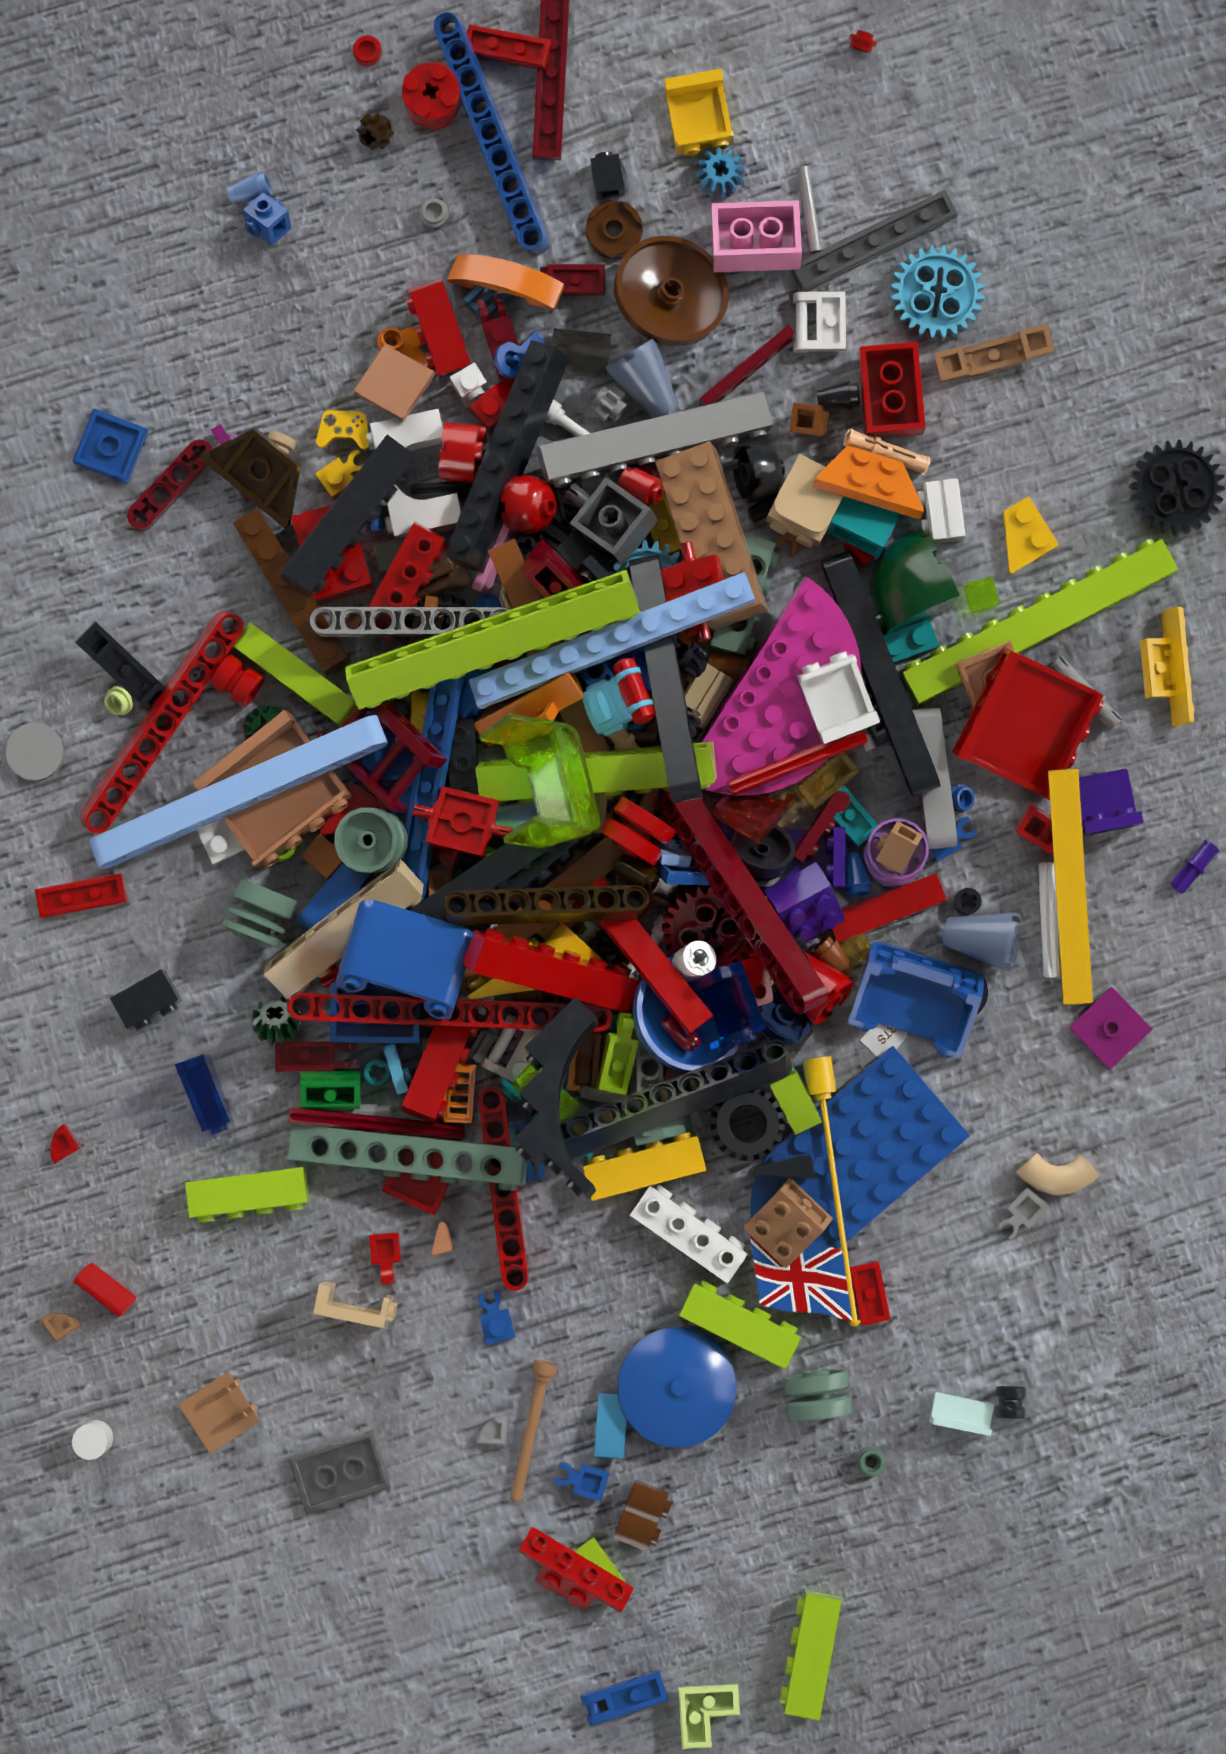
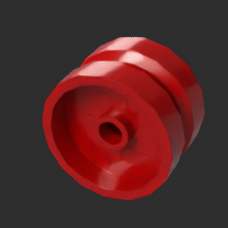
(635, 835)

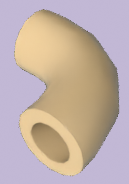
(1057, 1179)

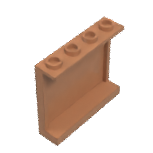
(282, 819)

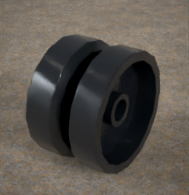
(766, 860)

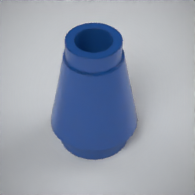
(856, 876)

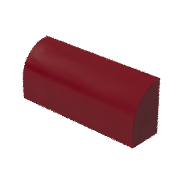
(550, 572)

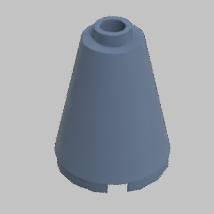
(645, 379)
(984, 937)

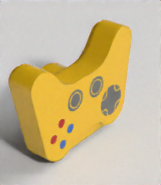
(343, 426)

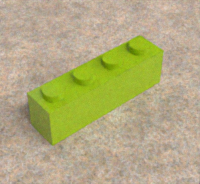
(247, 1192)
(740, 1325)
(811, 1655)

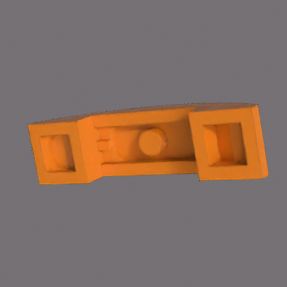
(506, 277)

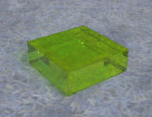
(981, 594)

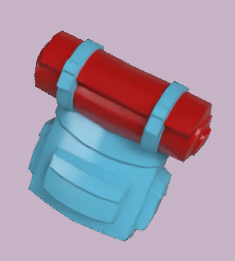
(619, 700)

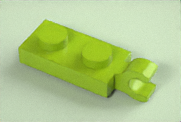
(618, 1057)

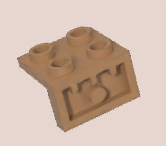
(788, 1223)

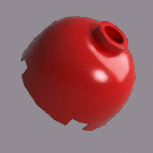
(528, 504)

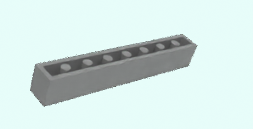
(654, 439)

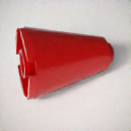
(838, 989)

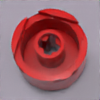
(430, 79)
(461, 451)

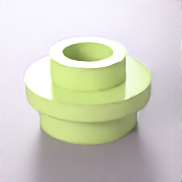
(118, 701)

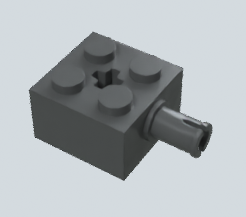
(599, 510)

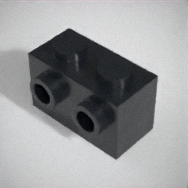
(146, 1000)

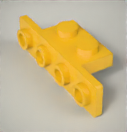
(1167, 667)

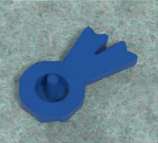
(510, 356)

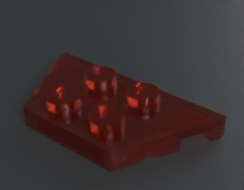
(752, 814)

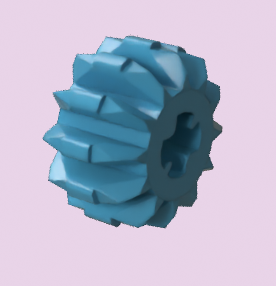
(713, 163)

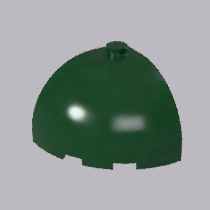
(910, 583)

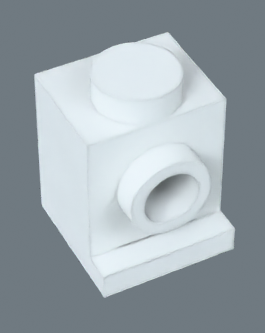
(469, 384)

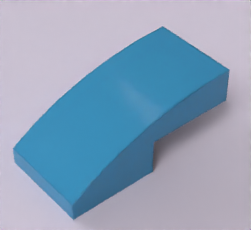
(610, 1428)

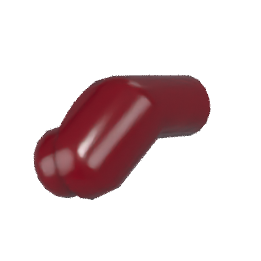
(677, 1034)

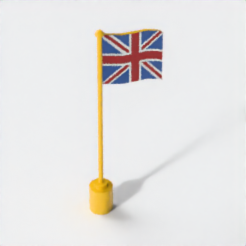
(821, 1274)

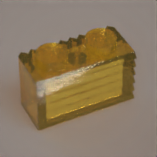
(826, 780)

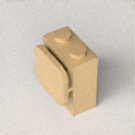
(801, 507)

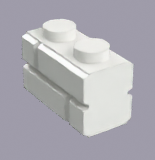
(942, 511)

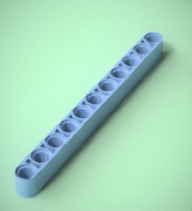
(238, 792)

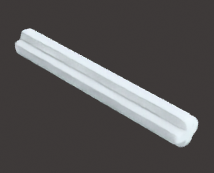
(1049, 920)

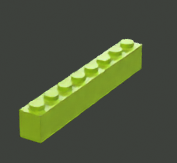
(608, 770)

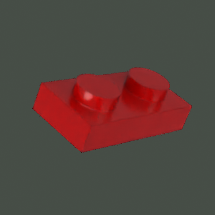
(870, 1293)

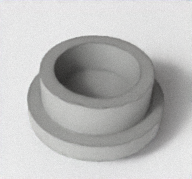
(434, 213)

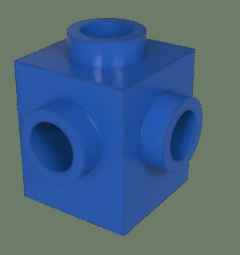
(267, 218)

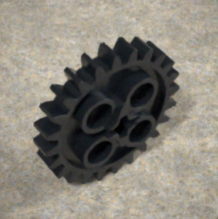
(1203, 483)

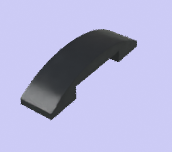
(122, 666)

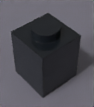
(607, 175)

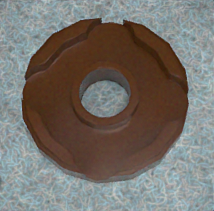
(613, 212)

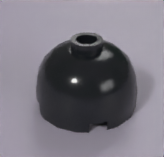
(757, 472)

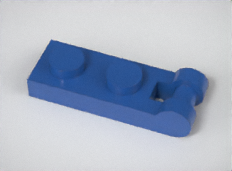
(625, 1697)

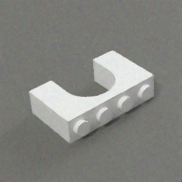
(416, 432)

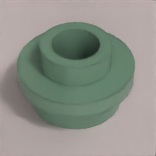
(878, 1468)

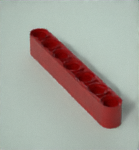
(501, 1203)

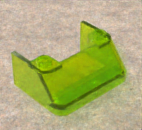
(556, 775)

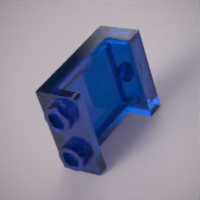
(731, 1004)

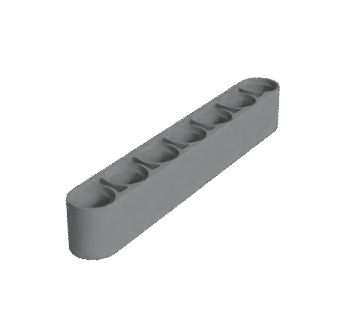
(398, 615)

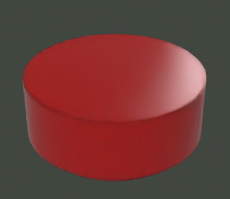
(367, 50)

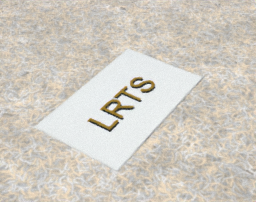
(883, 1038)

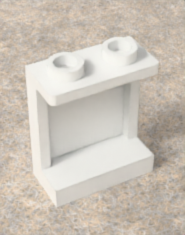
(837, 697)

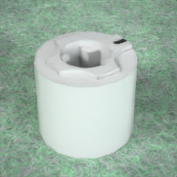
(694, 960)
(92, 1440)

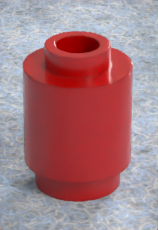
(641, 485)

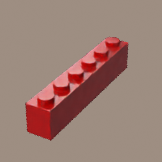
(550, 970)

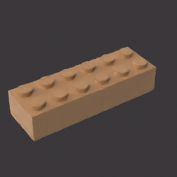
(708, 518)

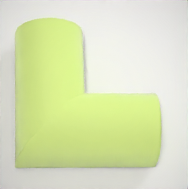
(700, 1704)

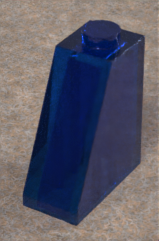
(205, 1093)

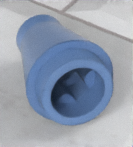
(250, 188)

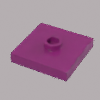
(1110, 1028)

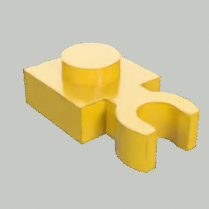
(338, 475)

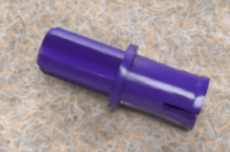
(1194, 866)

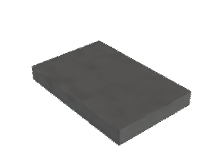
(340, 1472)

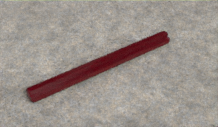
(376, 1124)

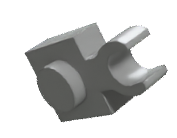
(1025, 1209)

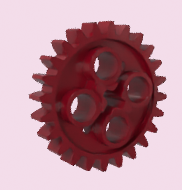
(686, 916)

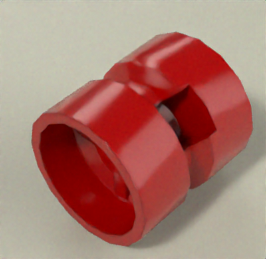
(235, 679)

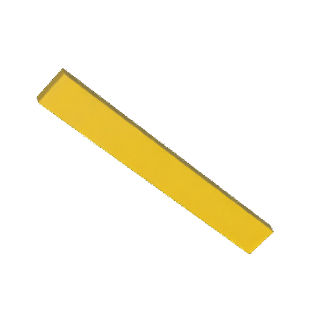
(1070, 886)

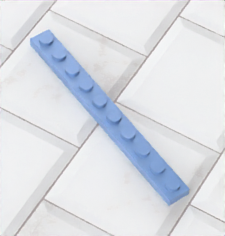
(612, 640)

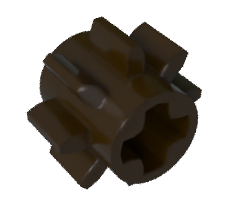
(375, 131)

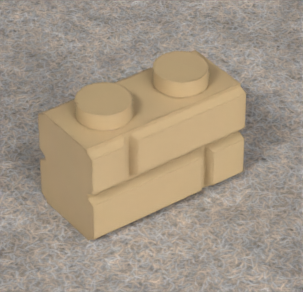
(707, 693)

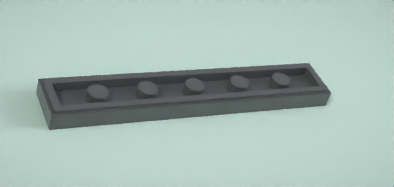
(875, 241)

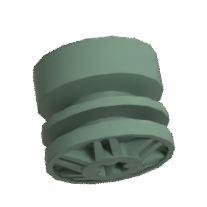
(258, 913)

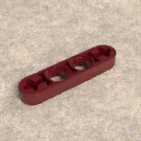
(167, 482)

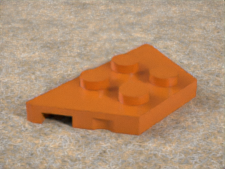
(871, 480)

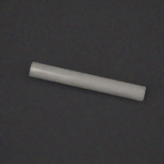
(809, 209)

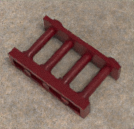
(406, 737)

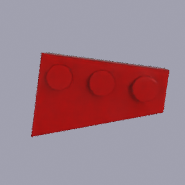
(437, 327)

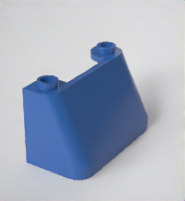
(405, 955)
(917, 997)

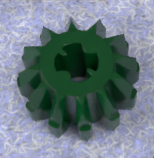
(273, 1022)

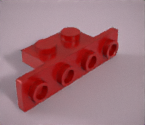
(572, 1574)

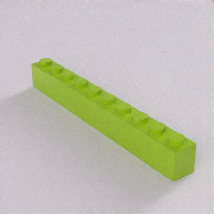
(1045, 618)
(492, 640)

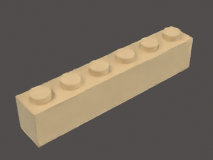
(325, 942)

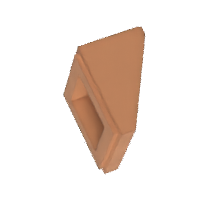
(443, 1240)

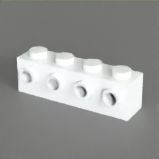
(689, 1234)

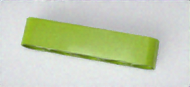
(295, 674)

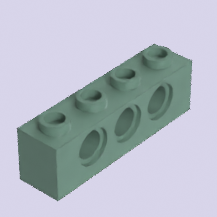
(734, 642)

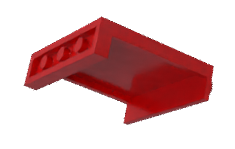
(1027, 722)

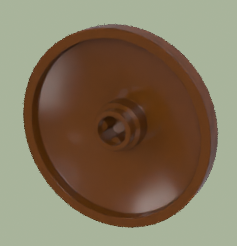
(670, 290)

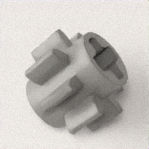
(610, 404)

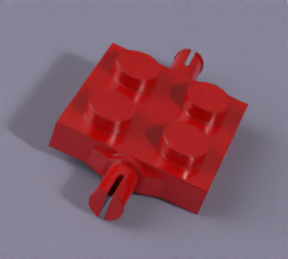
(691, 576)
(462, 822)

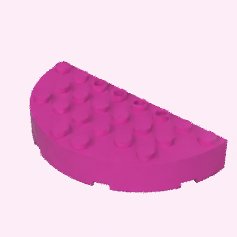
(766, 709)

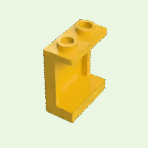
(698, 112)

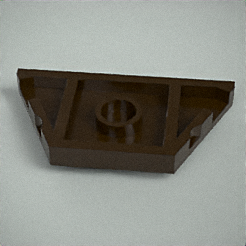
(259, 472)

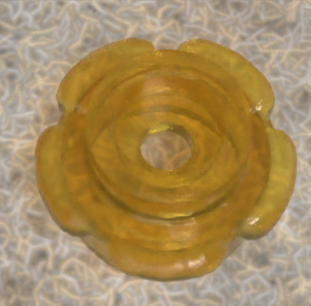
(864, 947)

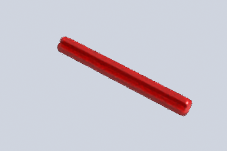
(795, 762)

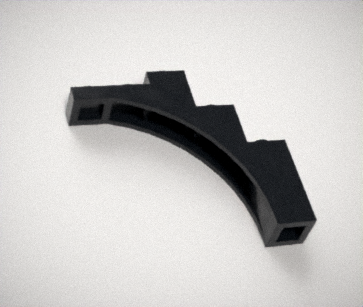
(553, 1052)

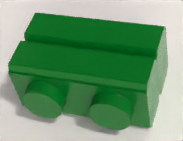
(330, 1089)

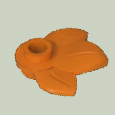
(405, 342)

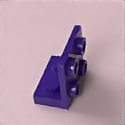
(1107, 803)
(829, 855)

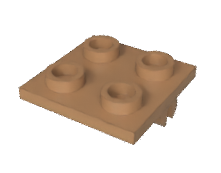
(219, 1412)

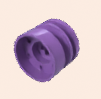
(887, 877)

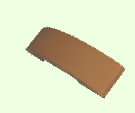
(994, 354)

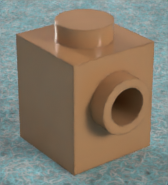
(897, 847)

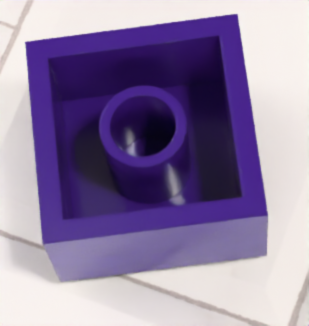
(806, 902)

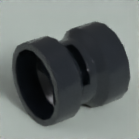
(1010, 1409)

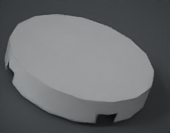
(35, 751)

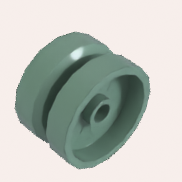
(362, 853)
(817, 1392)

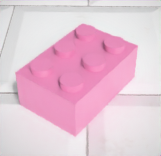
(756, 236)

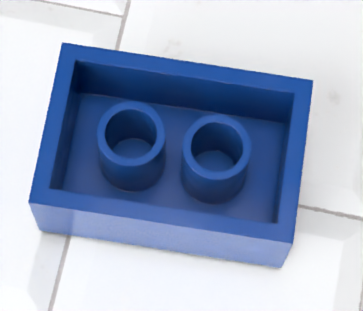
(374, 1033)

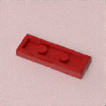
(509, 47)
(81, 895)

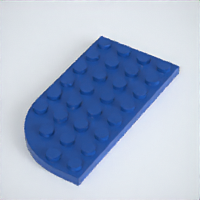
(883, 1139)

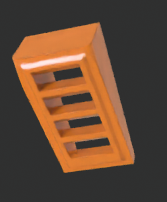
(462, 1118)

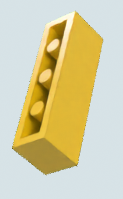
(646, 1167)

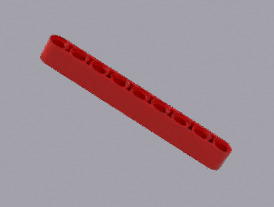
(148, 729)

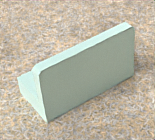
(961, 1413)

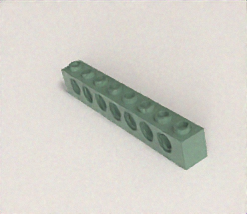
(305, 1138)

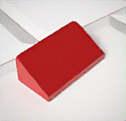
(105, 1289)

